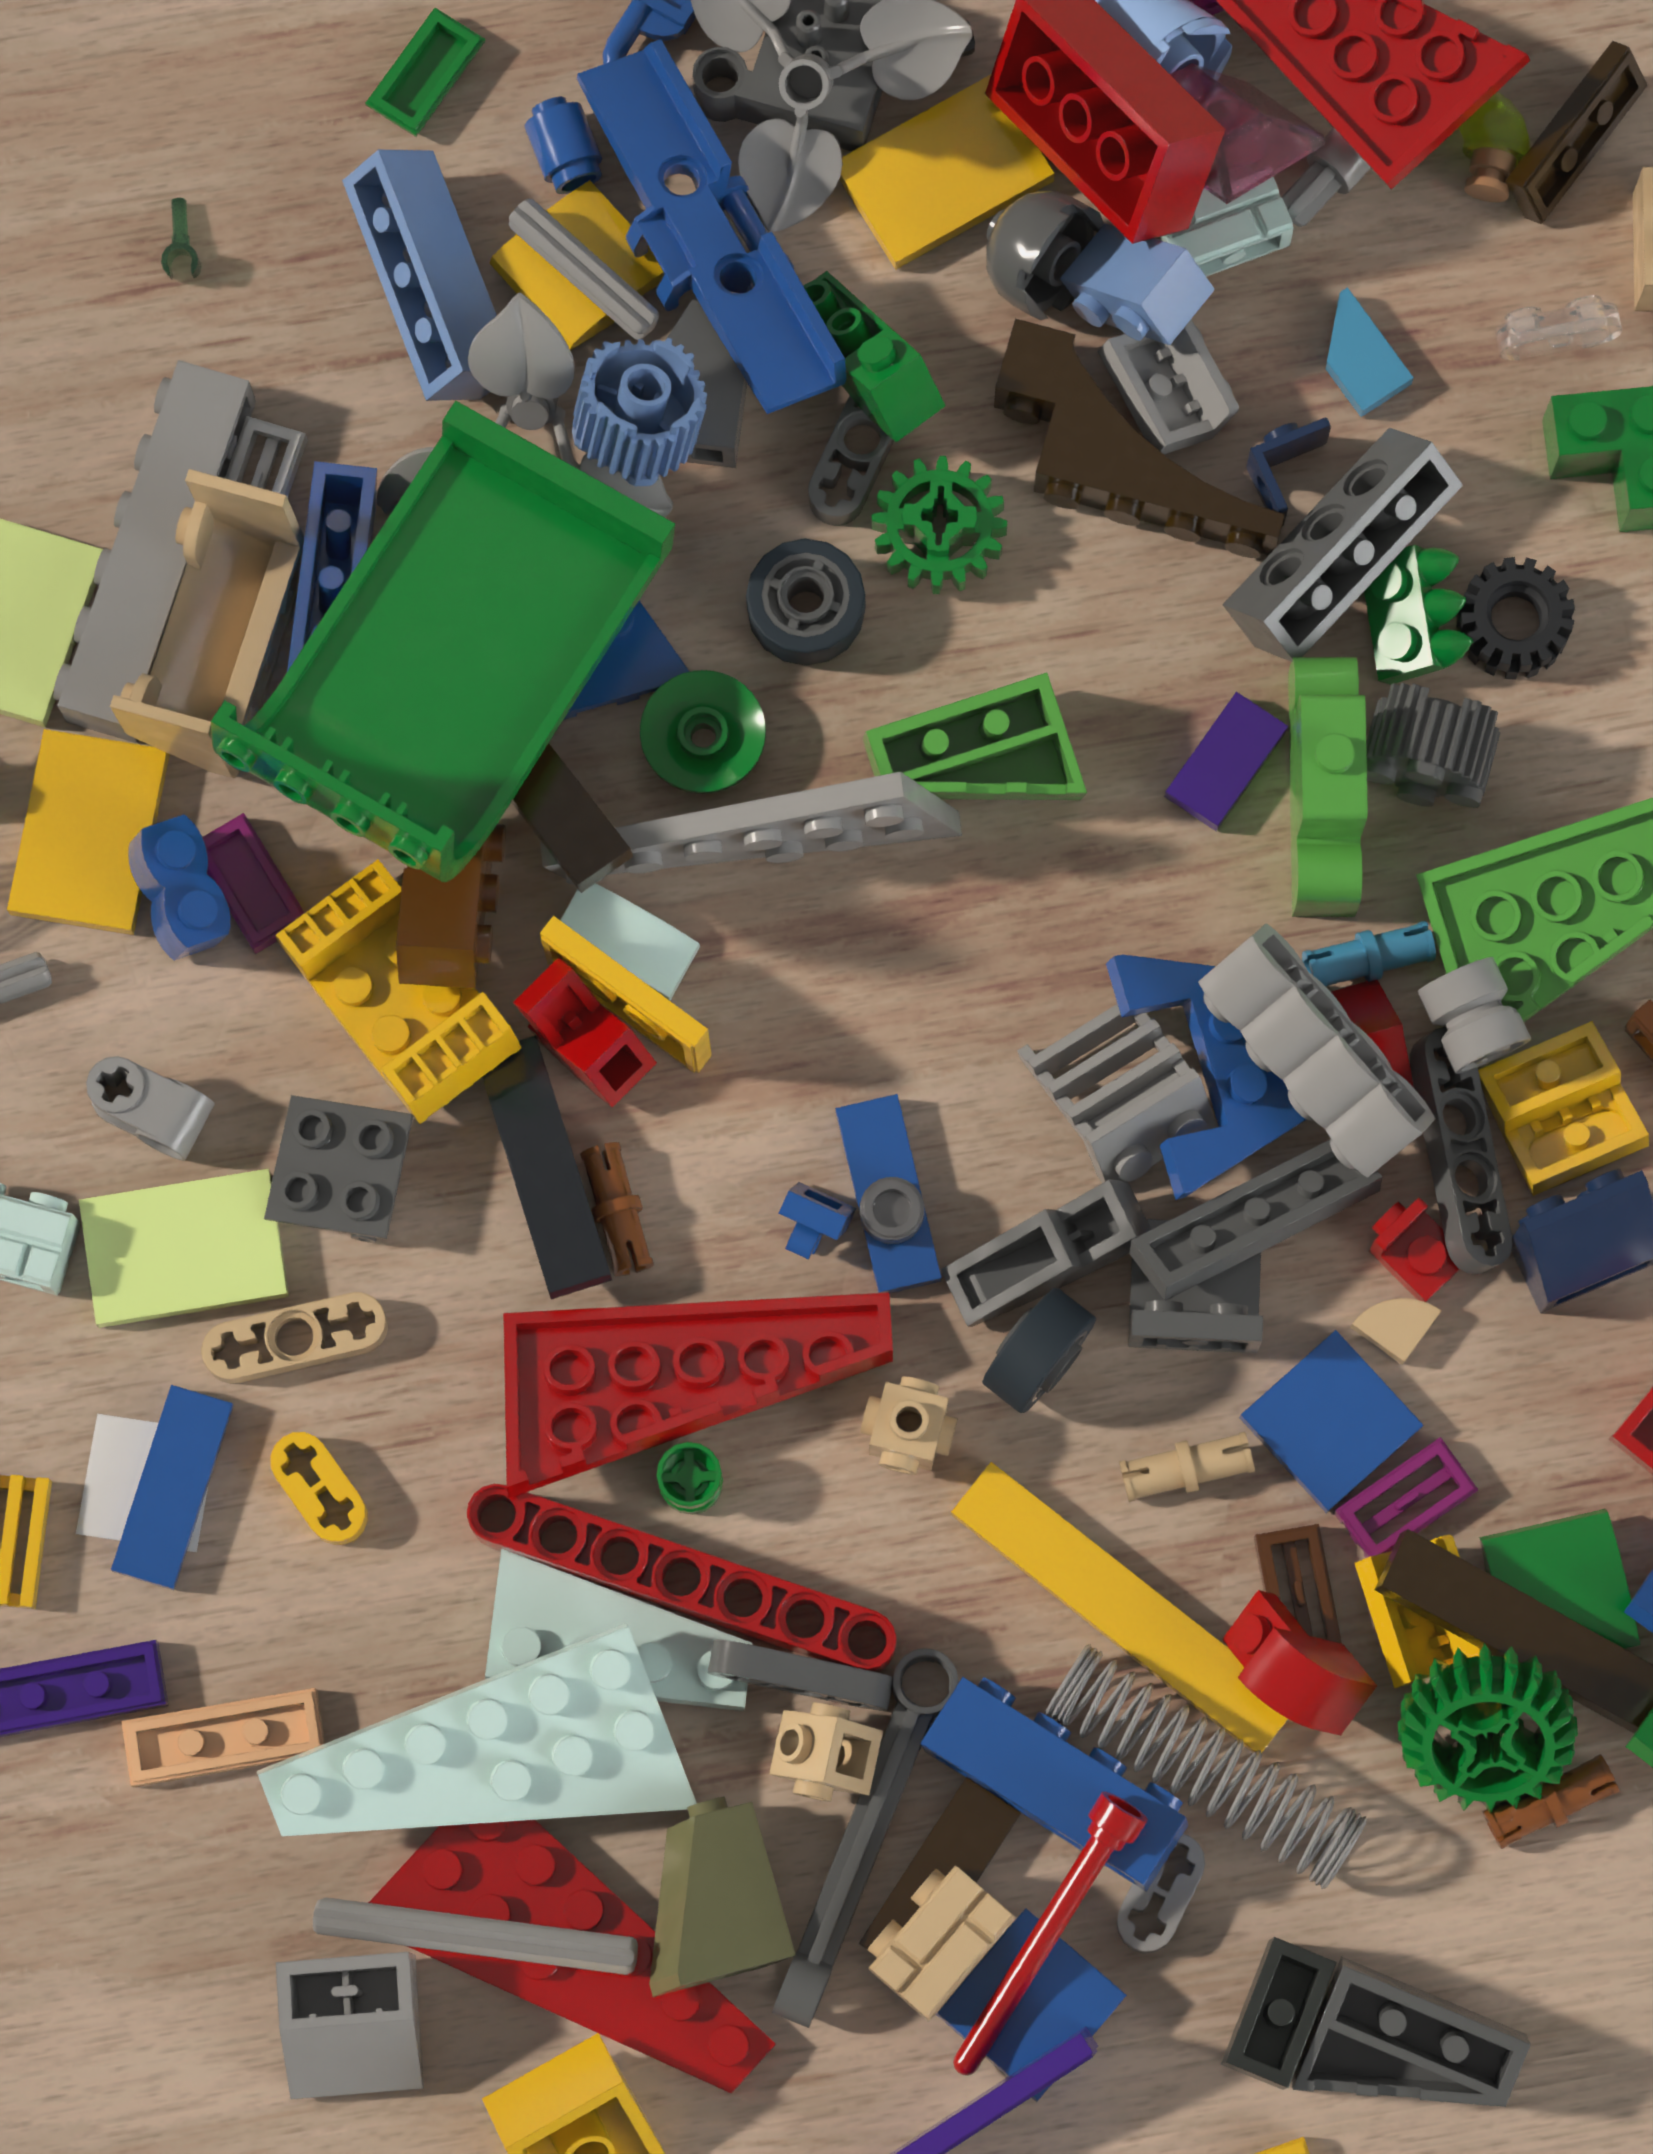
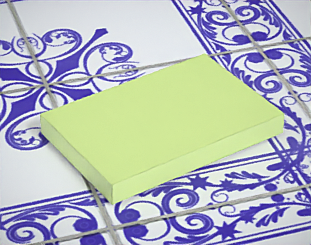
(41, 596)
(182, 1248)

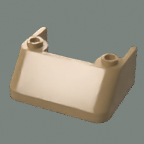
(225, 620)

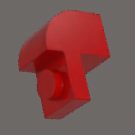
(584, 1033)
(1297, 1673)

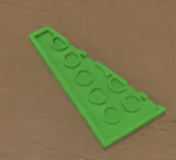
(1547, 904)

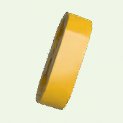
(306, 1497)

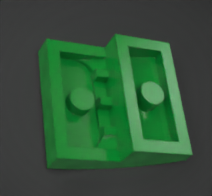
(1570, 1568)

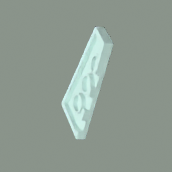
(550, 1609)

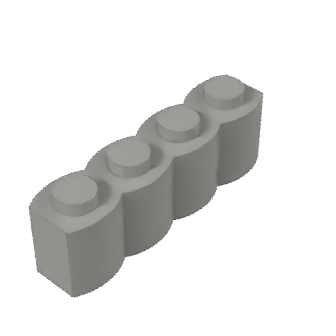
(1313, 1046)

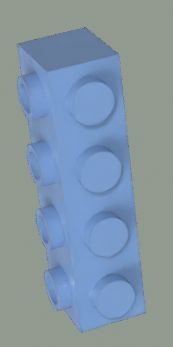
(423, 266)

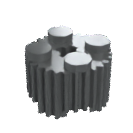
(1431, 746)

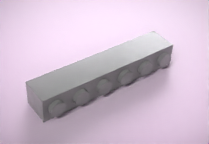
(142, 573)

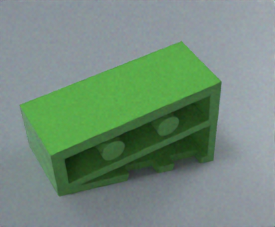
(984, 747)

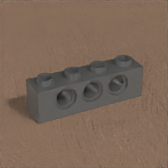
(1343, 544)

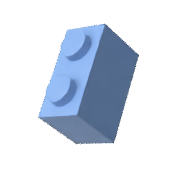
(1136, 287)

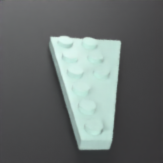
(527, 1744)

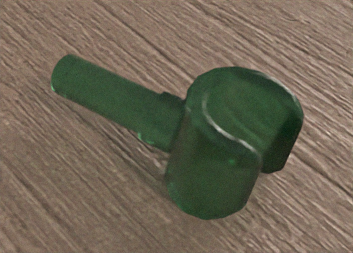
(180, 240)

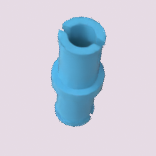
(1371, 954)

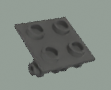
(339, 1167)

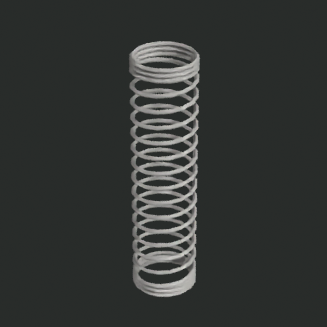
(1338, 1846)

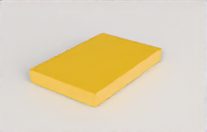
(942, 174)
(78, 830)
(629, 996)

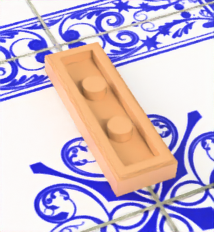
(222, 1737)

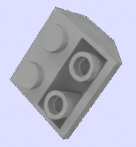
(350, 2025)

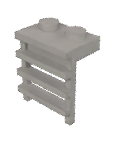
(1133, 1112)

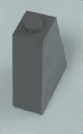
(724, 387)

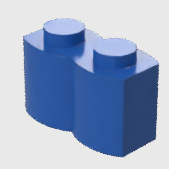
(171, 871)

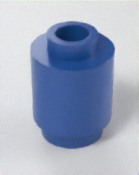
(564, 144)

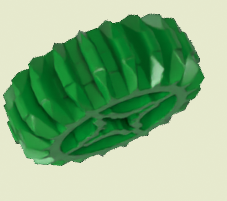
(1482, 1708)

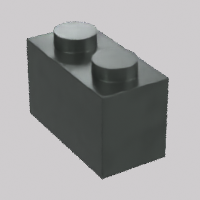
(1278, 2013)

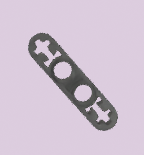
(1471, 1150)

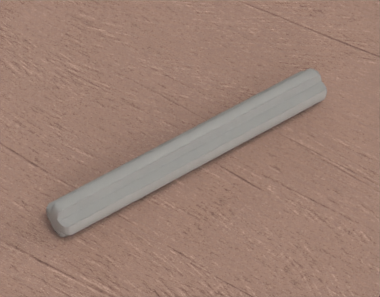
(475, 1935)

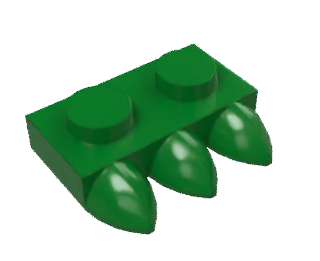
(1408, 615)

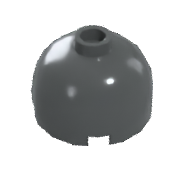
(1035, 245)

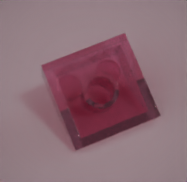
(1258, 135)

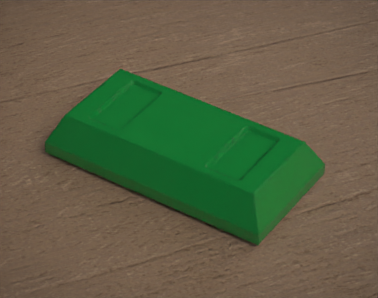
(425, 72)

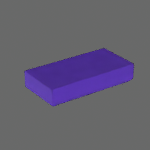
(1226, 761)

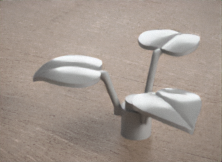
(797, 167)
(530, 363)

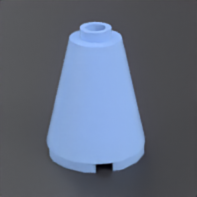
(1173, 32)

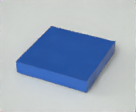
(1331, 1421)

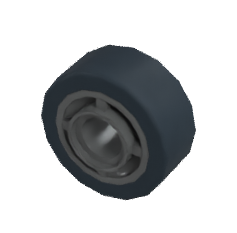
(800, 568)
(1039, 1350)

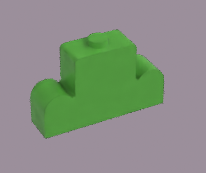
(1326, 785)

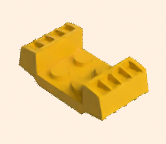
(417, 1037)

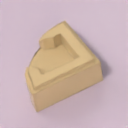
(1396, 1325)

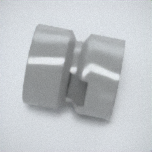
(1473, 1013)

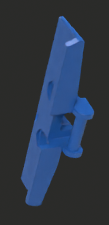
(662, 133)

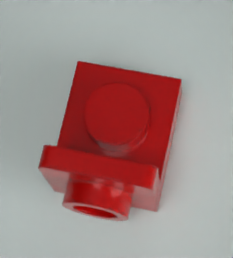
(1413, 1249)

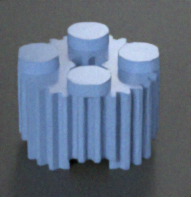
(639, 409)

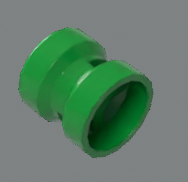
(689, 1466)

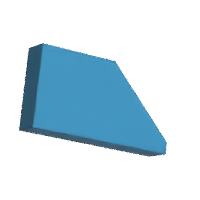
(1363, 359)

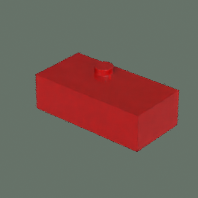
(1105, 114)

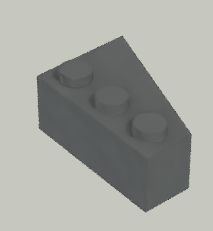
(1406, 2043)

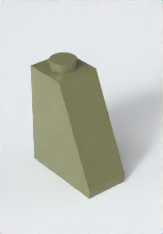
(716, 1900)

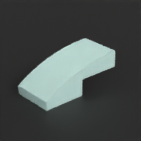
(632, 937)

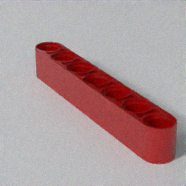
(659, 1555)

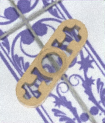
(251, 1362)

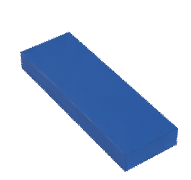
(878, 1149)
(172, 1487)

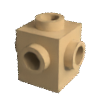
(908, 1450)
(825, 1752)

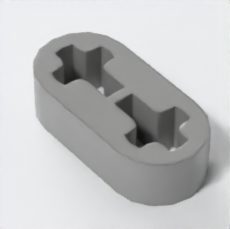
(1174, 1902)

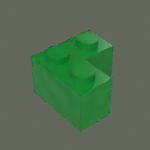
(1605, 436)

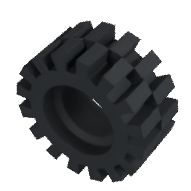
(1529, 584)

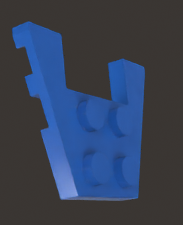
(1246, 1100)

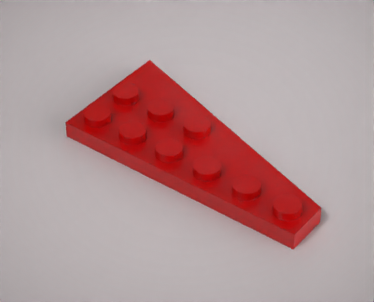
(1381, 70)
(635, 1377)

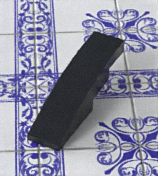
(545, 1172)

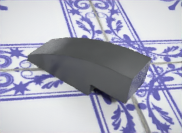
(1046, 1252)

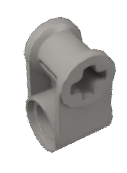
(157, 1111)

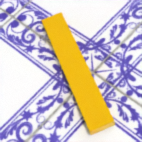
(1116, 1604)

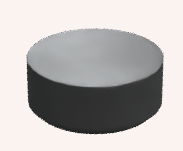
(891, 1210)

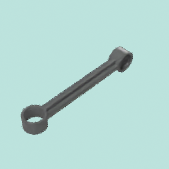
(859, 1847)

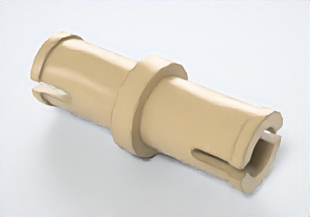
(1187, 1466)

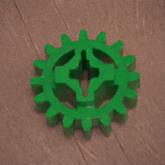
(962, 528)

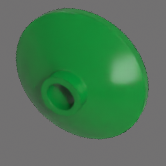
(702, 702)

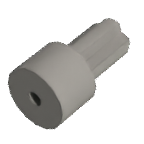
(1331, 170)

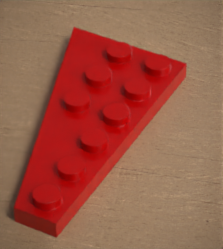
(529, 1877)

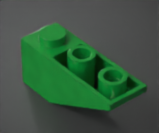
(881, 368)

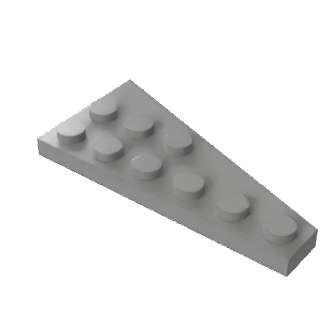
(787, 825)

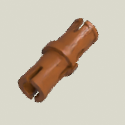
(617, 1209)
(1576, 1790)

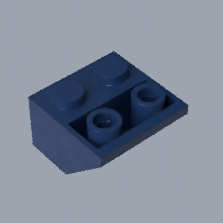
(1586, 1241)

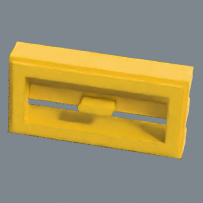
(42, 1490)

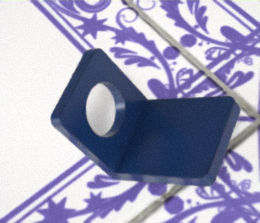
(1279, 446)

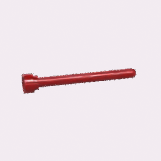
(1111, 1827)

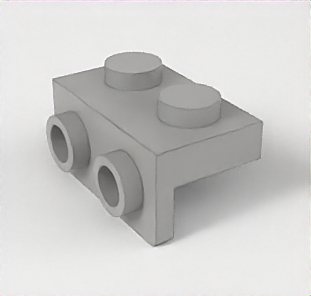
(1170, 388)

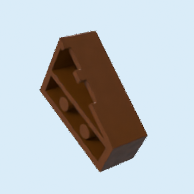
(443, 923)

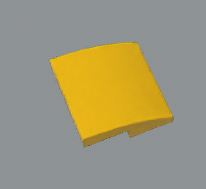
(603, 231)
(1562, 1108)

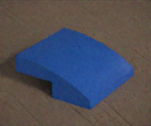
(1056, 2005)

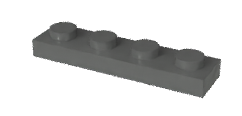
(1249, 1219)

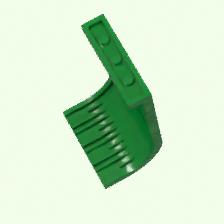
(453, 647)

